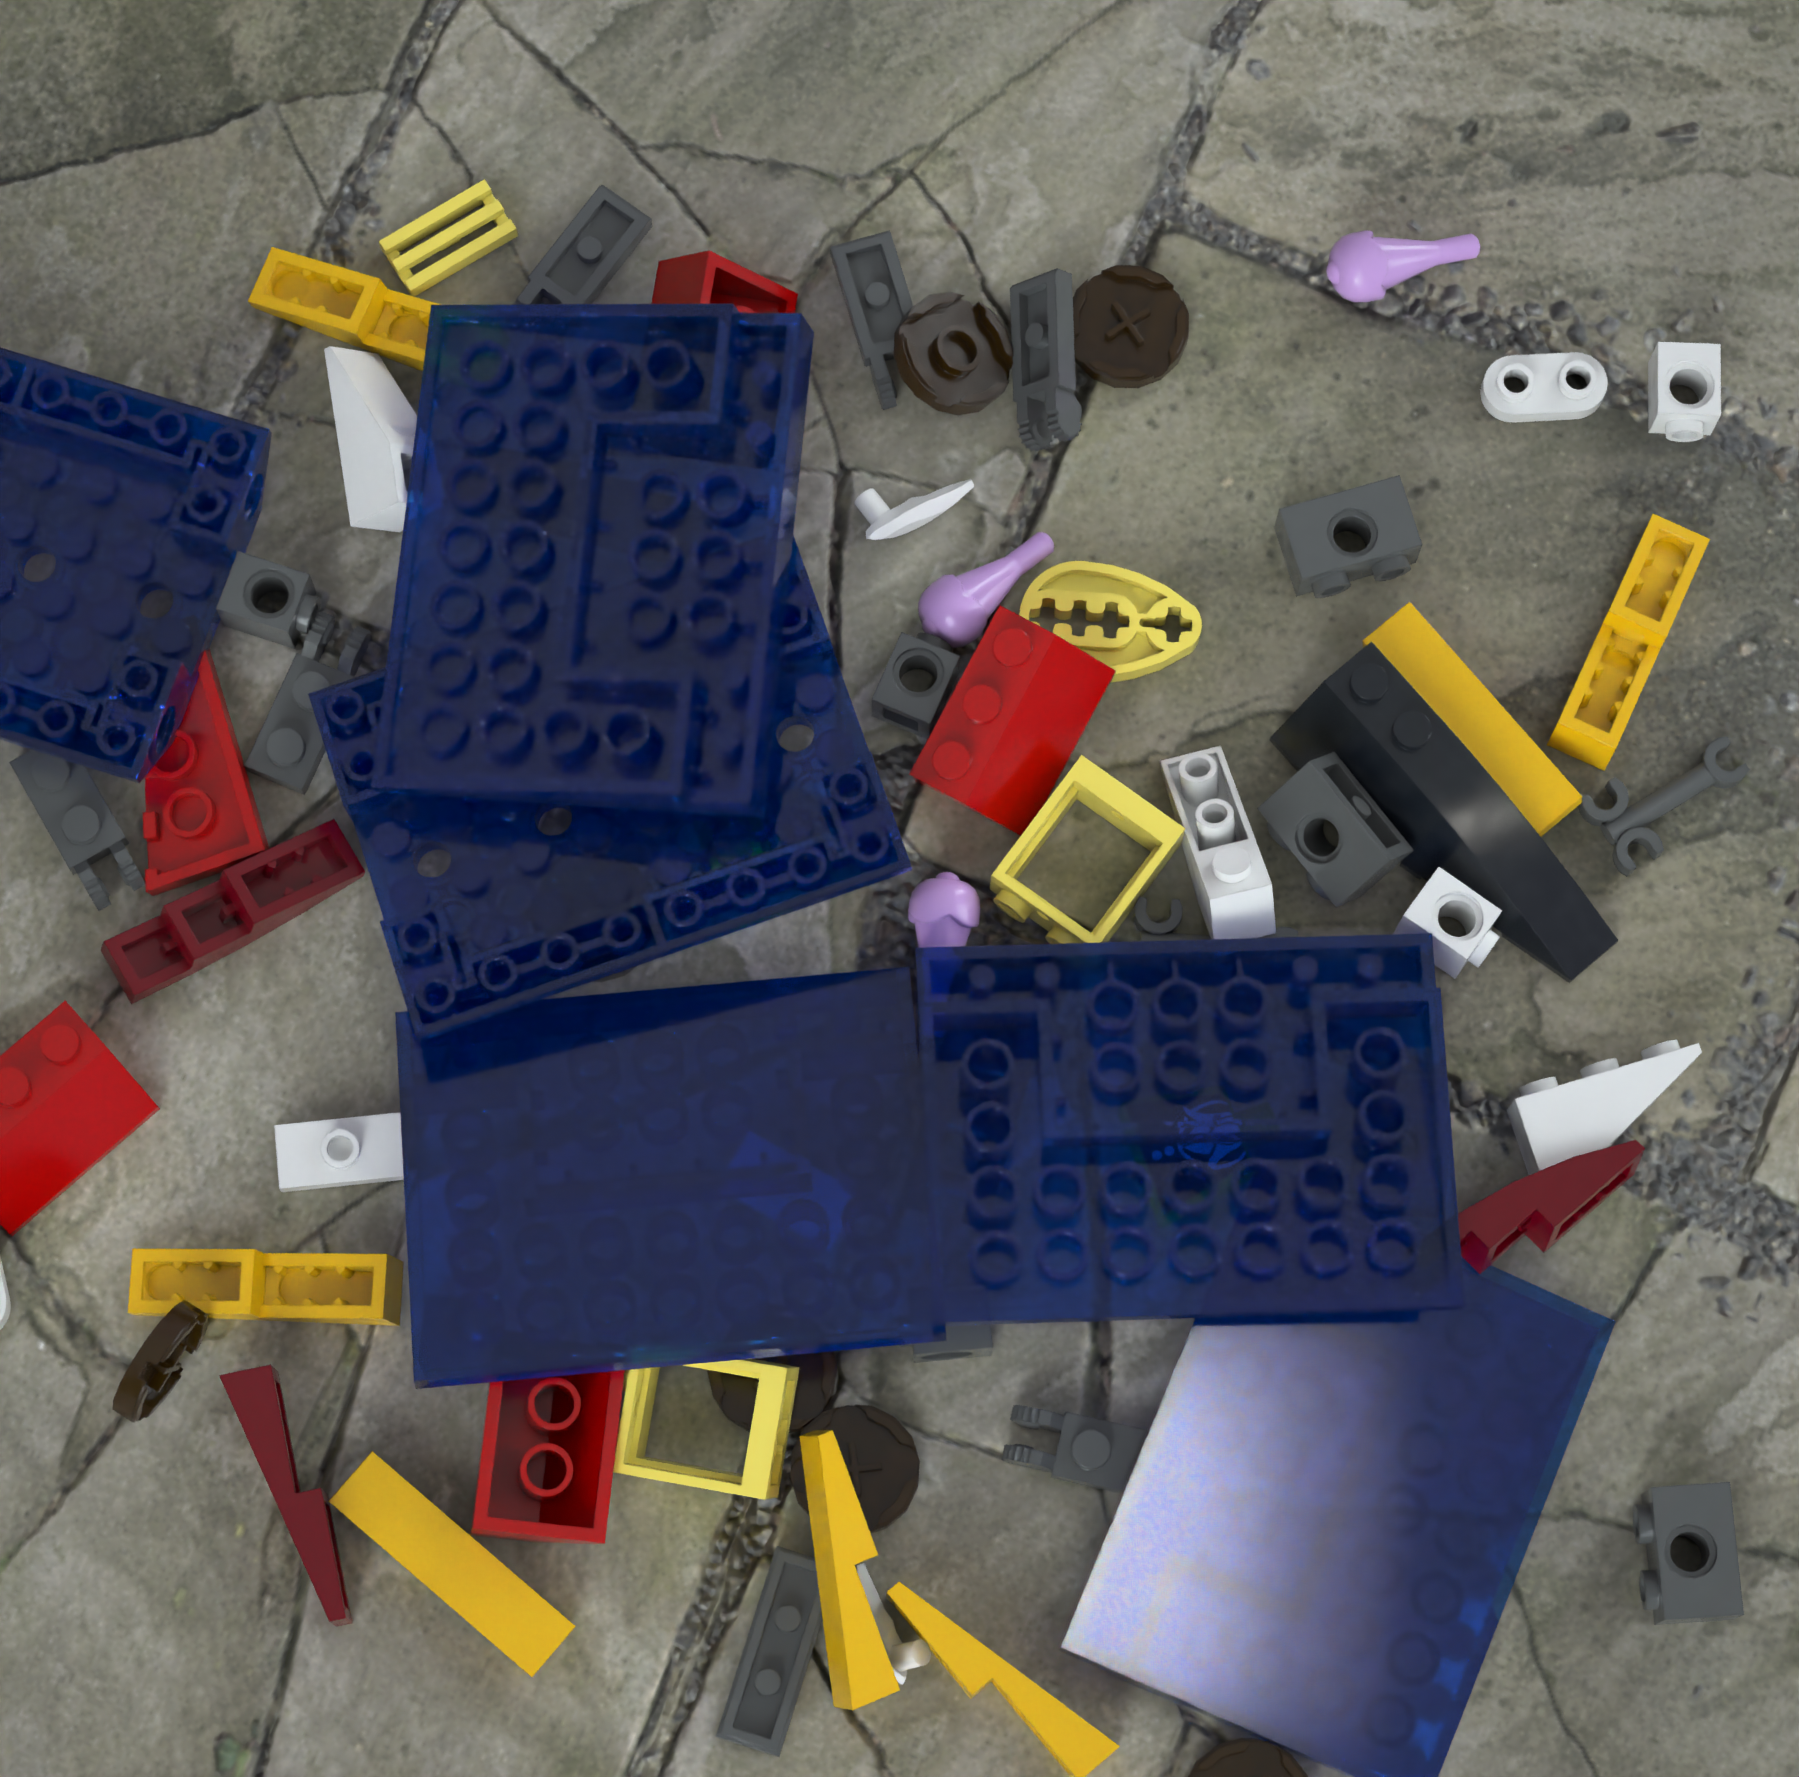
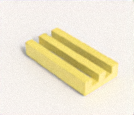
(438, 218)

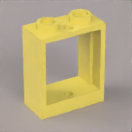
(1120, 808)
(766, 1438)

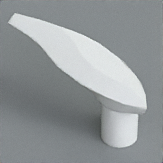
(909, 515)
(901, 1655)

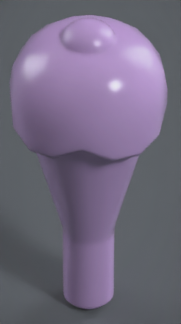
(1367, 265)
(960, 605)
(943, 911)

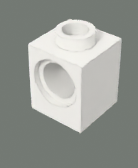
(1687, 365)
(1451, 898)

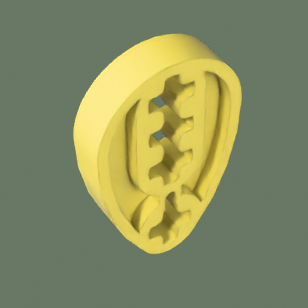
(1133, 597)

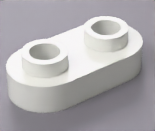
(1546, 389)

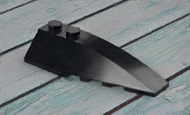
(1446, 808)

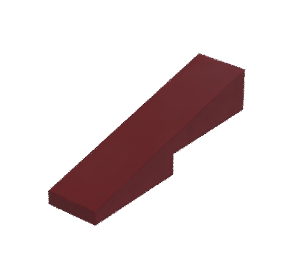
(307, 1514)

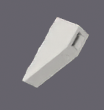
(373, 437)
(1219, 846)
(1592, 1111)

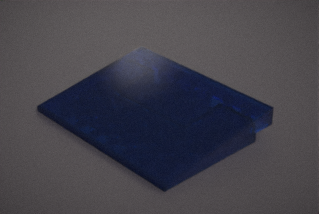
(596, 556)
(1186, 1130)
(666, 1179)
(1340, 1518)

